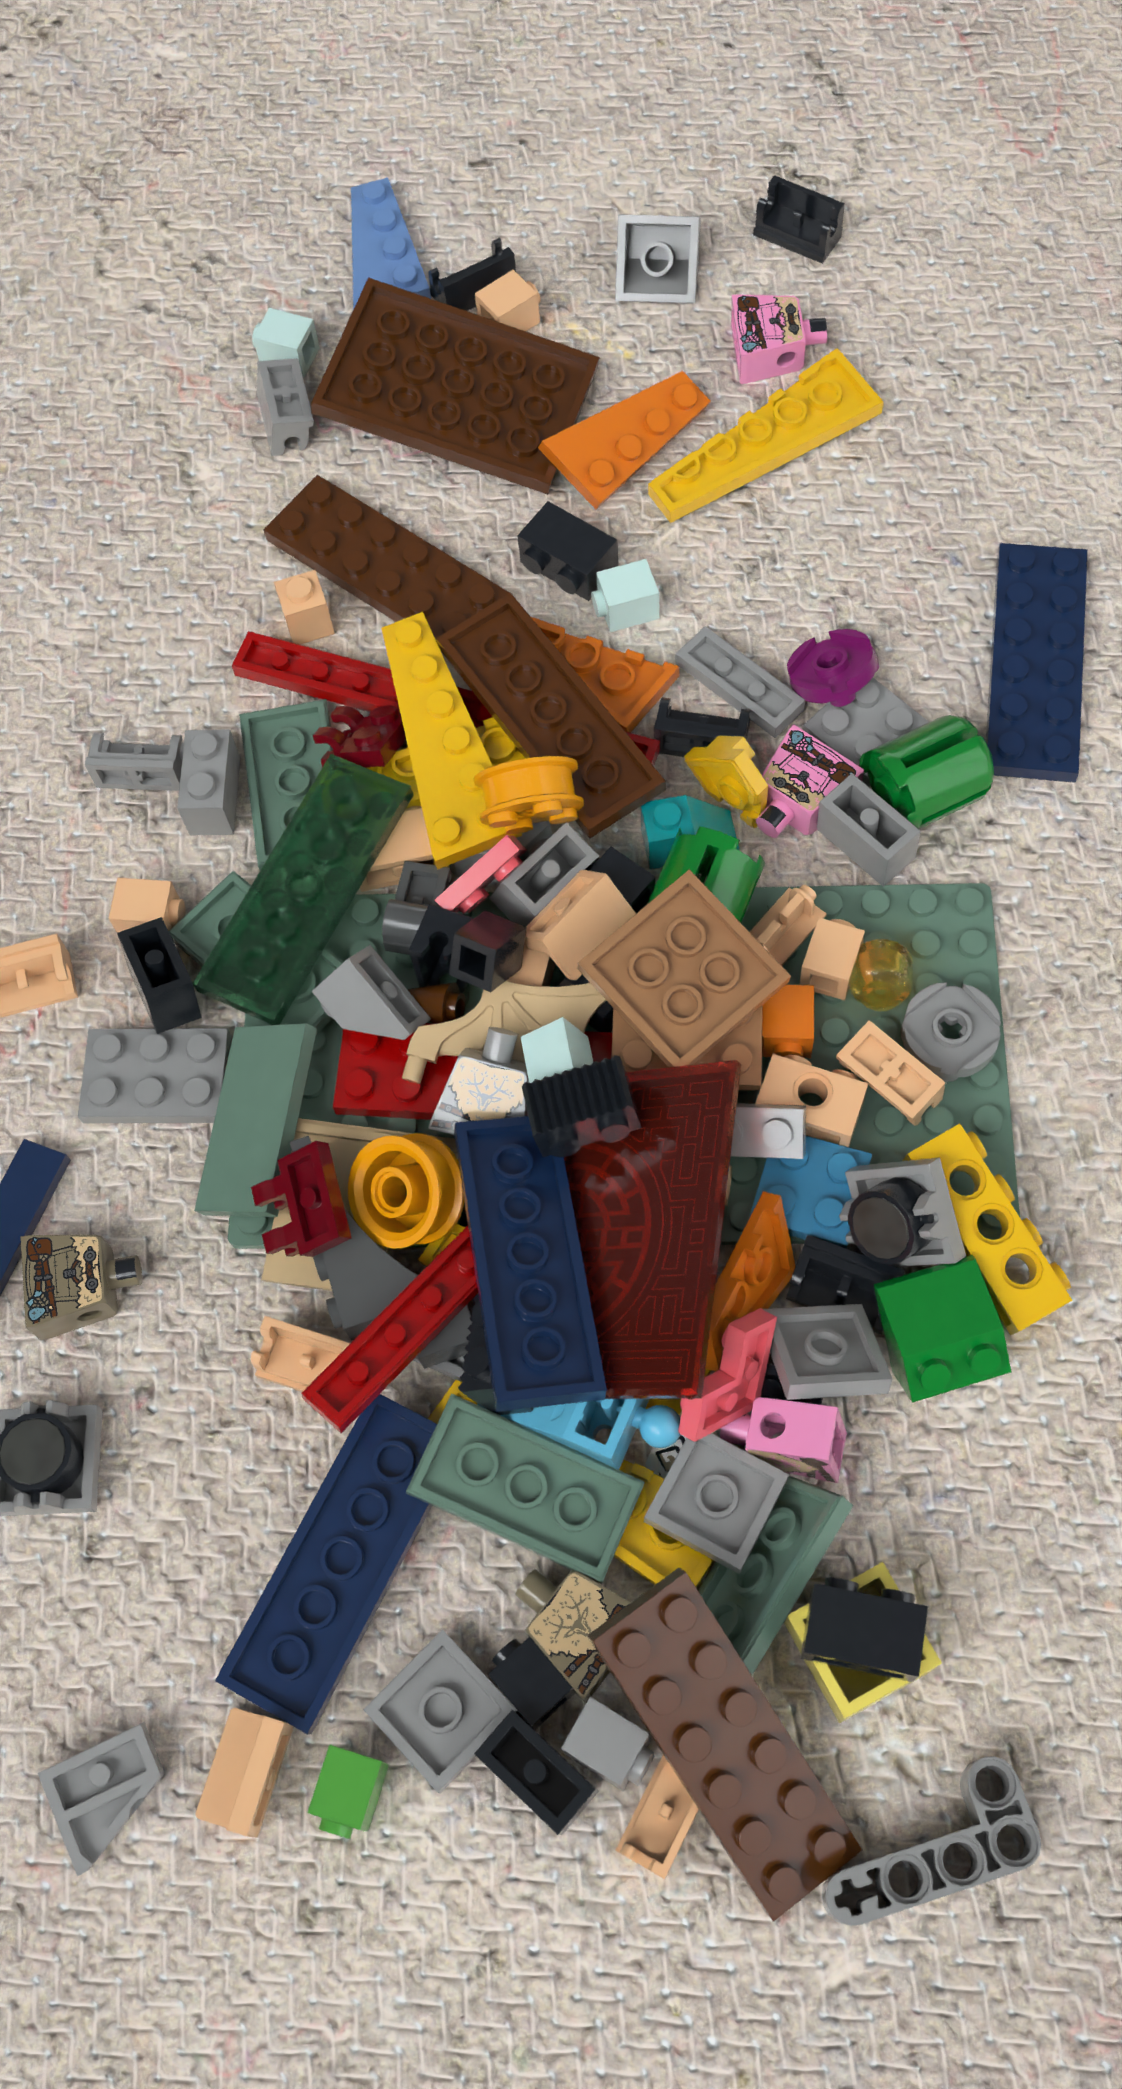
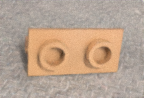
(788, 923)

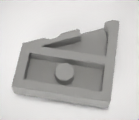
(100, 1792)

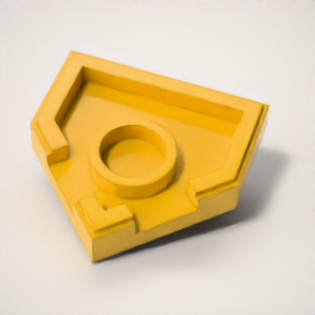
(730, 775)

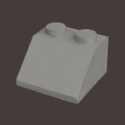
(657, 258)

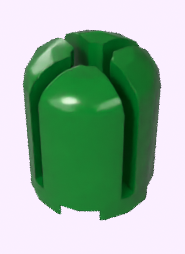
(931, 769)
(717, 864)

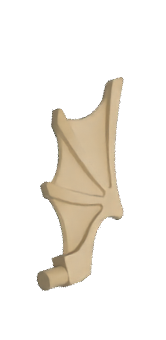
(507, 1007)

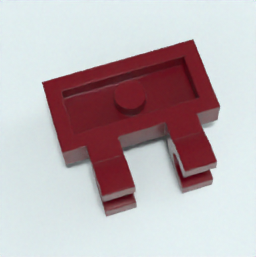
(370, 740)
(314, 1201)

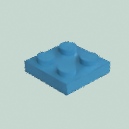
(813, 1189)

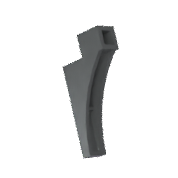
(368, 1280)

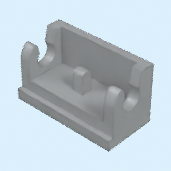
(283, 403)
(135, 764)

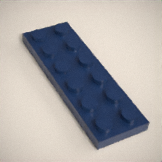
(1037, 662)
(527, 1268)
(334, 1570)

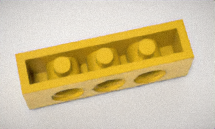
(1047, 1283)

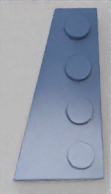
(382, 241)

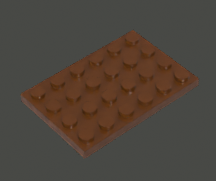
(454, 384)

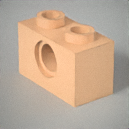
(840, 1090)

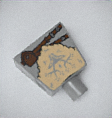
(483, 1084)

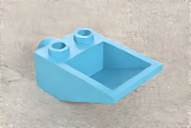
(579, 1423)

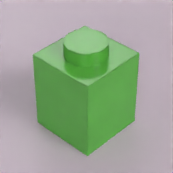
(347, 1791)

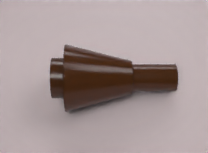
(440, 1001)

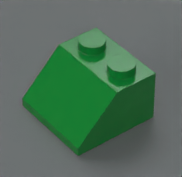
(941, 1329)

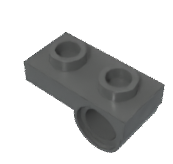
(416, 890)

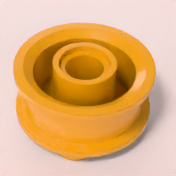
(529, 793)
(399, 1166)

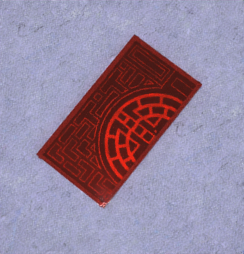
(654, 1229)

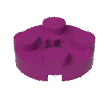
(833, 667)

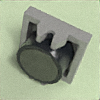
(902, 1213)
(49, 1458)

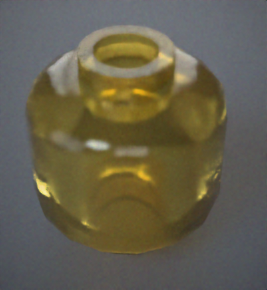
(882, 975)

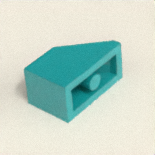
(665, 816)

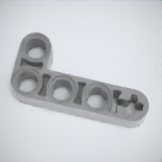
(927, 1857)

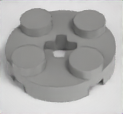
(952, 1004)

